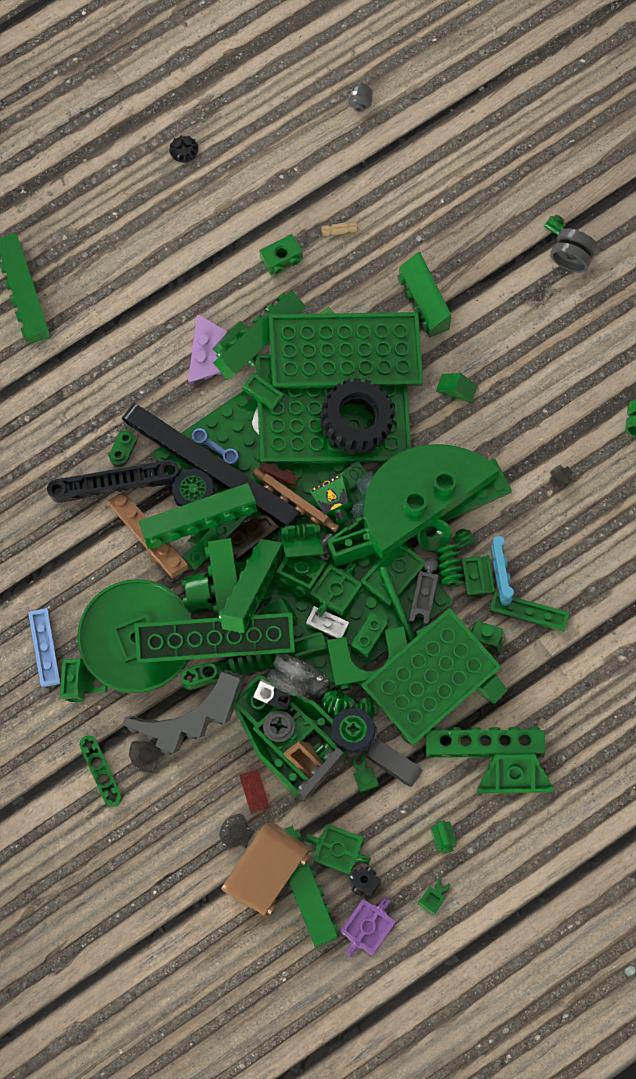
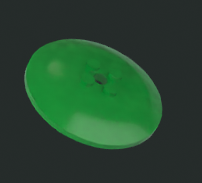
(108, 629)

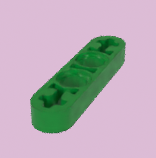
(99, 771)

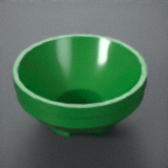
(438, 539)

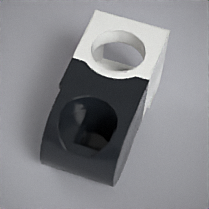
(272, 695)

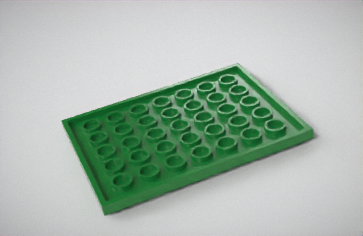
(294, 432)

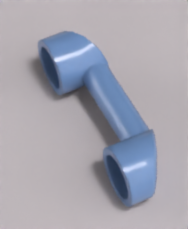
(201, 437)

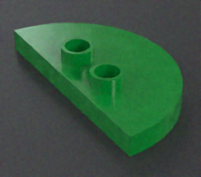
(419, 489)

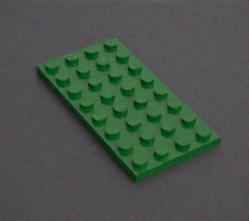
(345, 346)

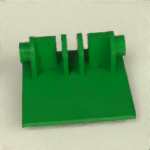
(301, 542)

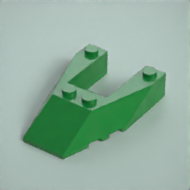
(307, 718)

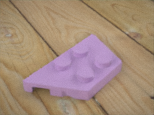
(203, 356)

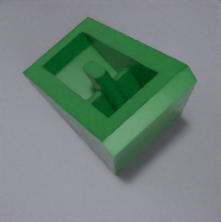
(457, 386)

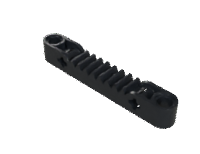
(113, 481)

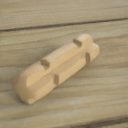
(340, 228)

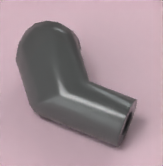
(325, 547)

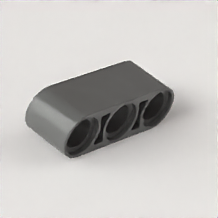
(393, 762)

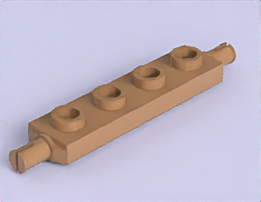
(296, 501)

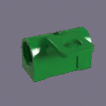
(77, 681)

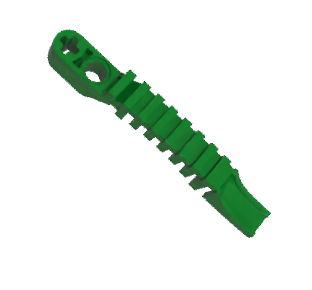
(303, 647)

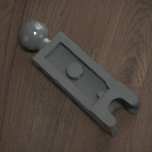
(424, 592)

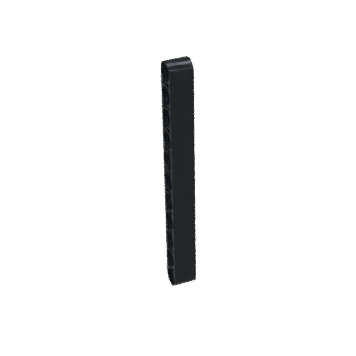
(202, 459)

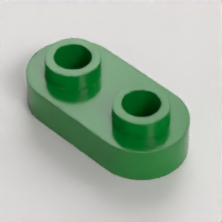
(122, 447)

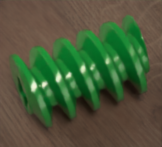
(448, 566)

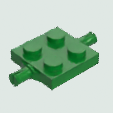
(335, 589)
(337, 849)

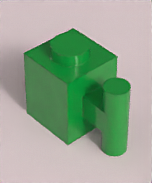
(443, 837)

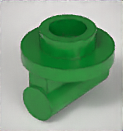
(555, 224)
(463, 538)

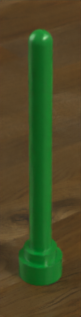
(397, 603)

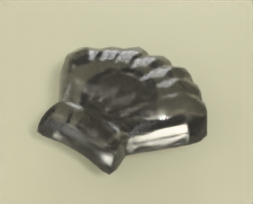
(145, 755)
(235, 832)

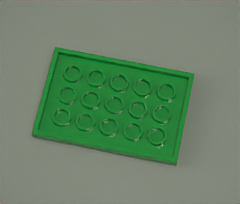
(431, 676)

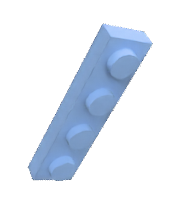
(44, 647)

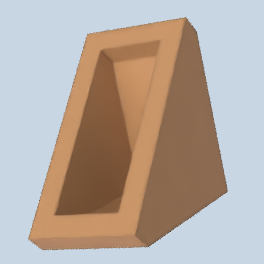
(303, 757)

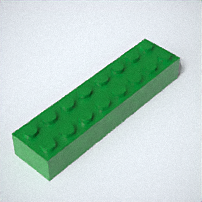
(208, 640)

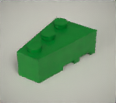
(350, 544)

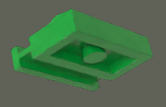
(477, 576)

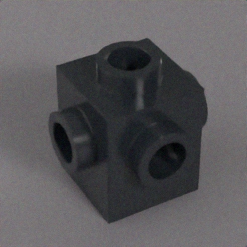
(366, 889)

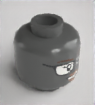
(360, 97)
(318, 686)

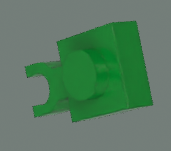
(364, 777)
(432, 898)

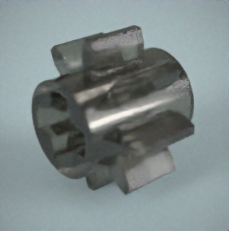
(561, 476)

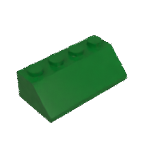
(424, 295)

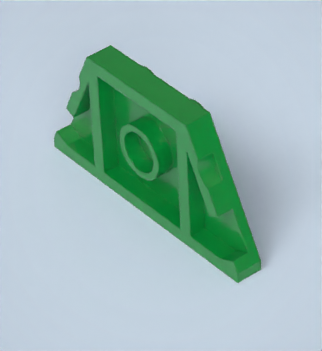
(514, 774)

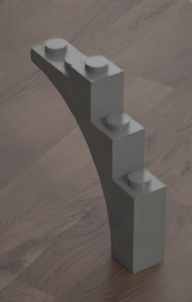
(170, 732)

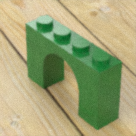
(345, 672)

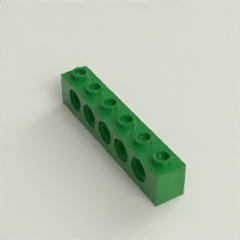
(435, 749)

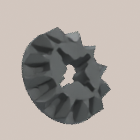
(273, 719)

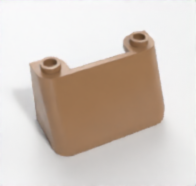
(266, 868)

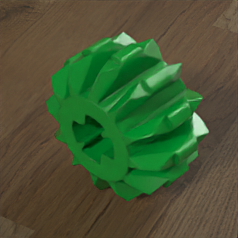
(336, 702)

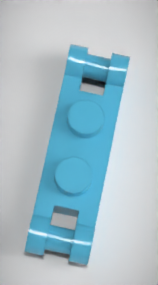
(503, 579)

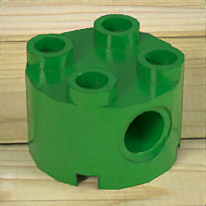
(198, 593)

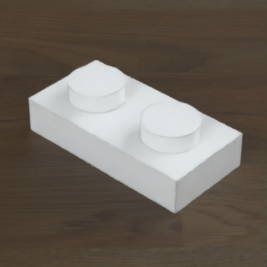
(327, 624)

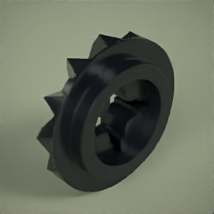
(177, 153)

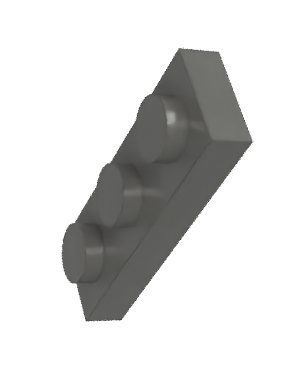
(320, 774)

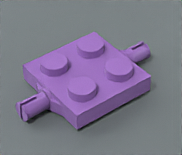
(367, 927)

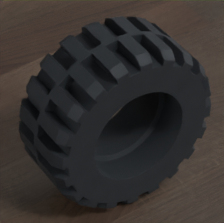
(363, 394)

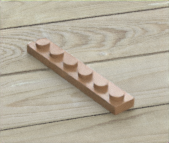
(130, 515)

